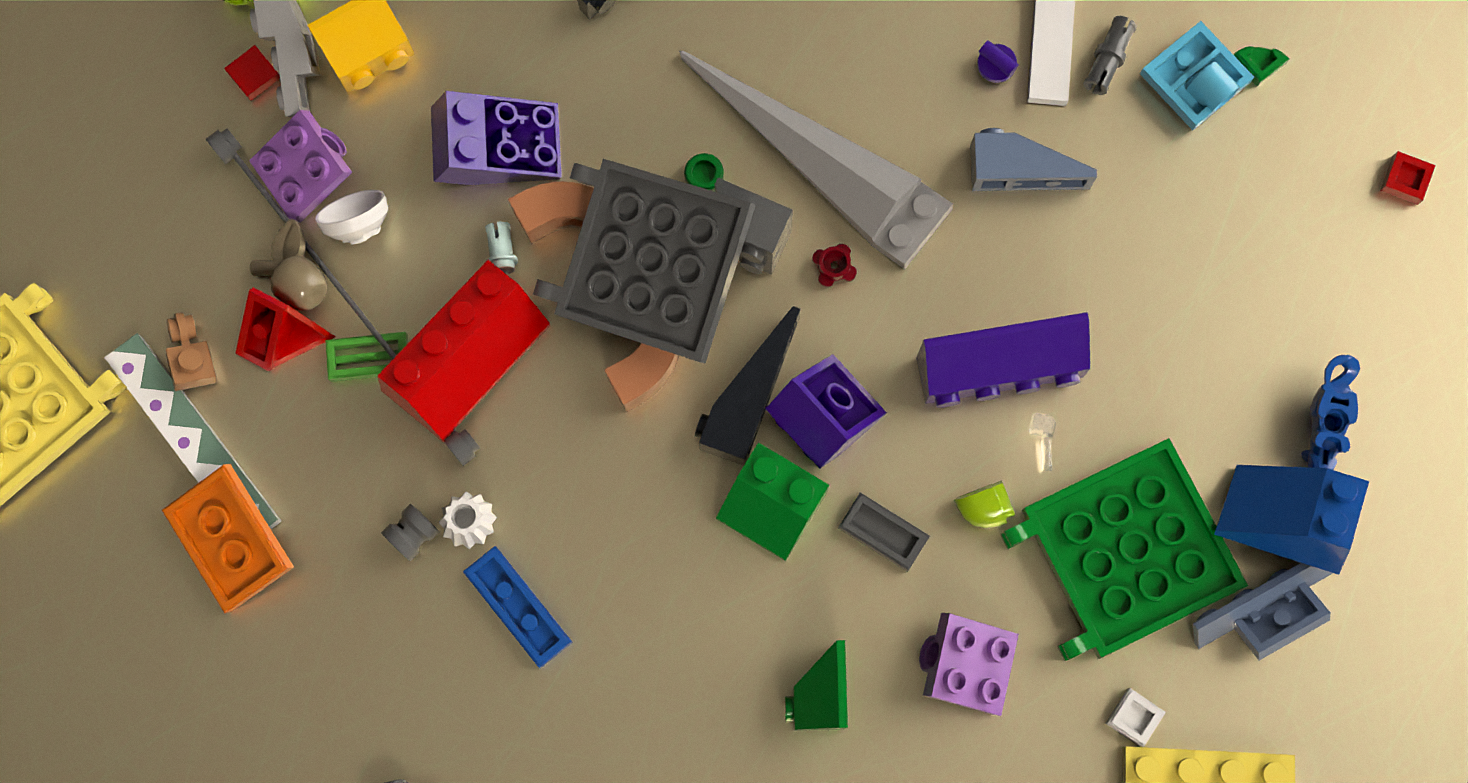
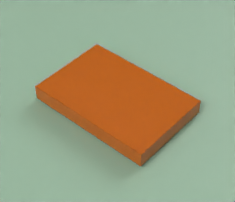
(227, 538)

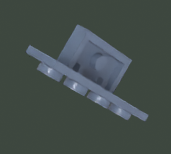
(1270, 613)

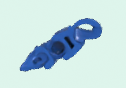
(1331, 414)

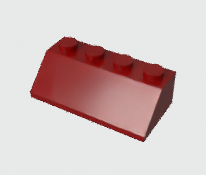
(463, 351)

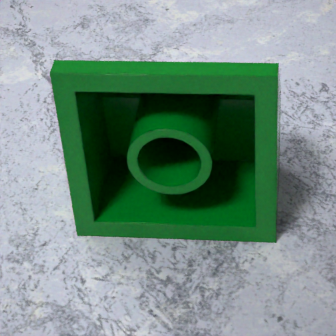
(772, 501)

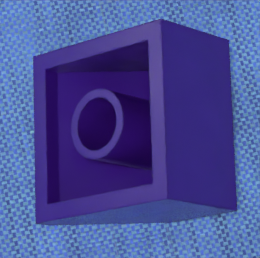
(825, 410)

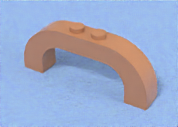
(562, 206)

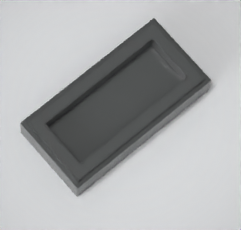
(883, 532)

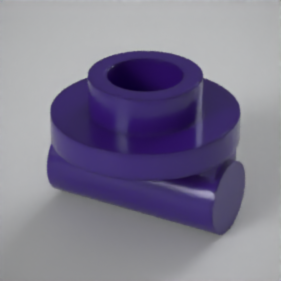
(996, 62)

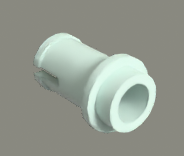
(501, 247)

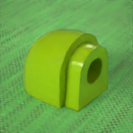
(986, 506)

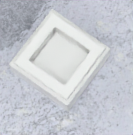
(1135, 717)

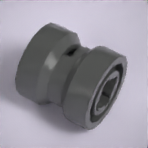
(410, 532)

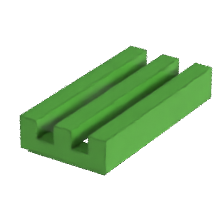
(334, 375)

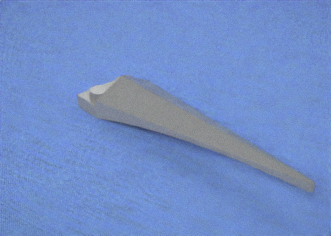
(871, 193)

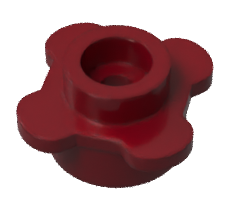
(838, 254)

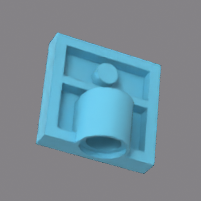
(1196, 75)

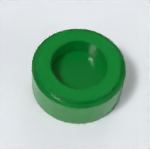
(703, 171)

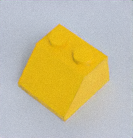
(361, 41)

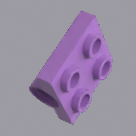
(301, 165)
(968, 663)

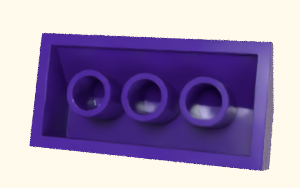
(1005, 359)

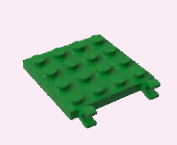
(1130, 549)

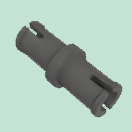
(1110, 55)

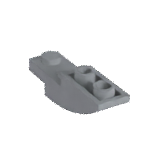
(293, 53)

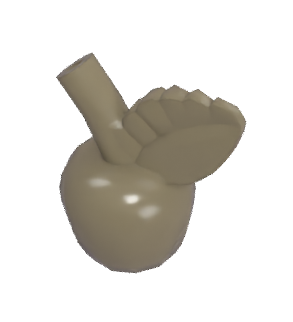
(293, 277)

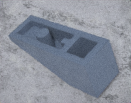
(1017, 163)

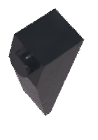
(741, 407)

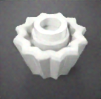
(467, 520)

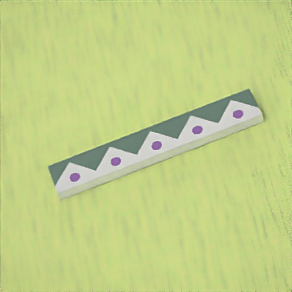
(178, 417)

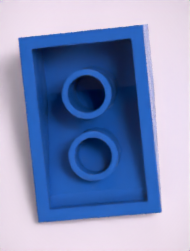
(1294, 512)

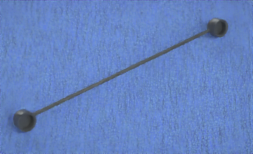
(225, 146)

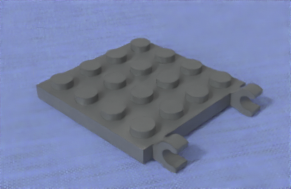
(652, 259)

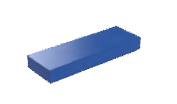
(517, 607)

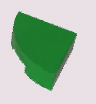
(1261, 62)

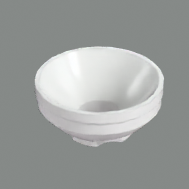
(354, 216)

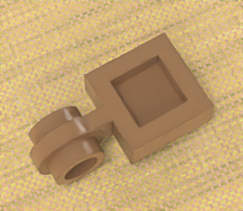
(188, 363)

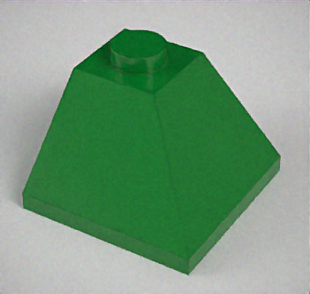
(821, 694)

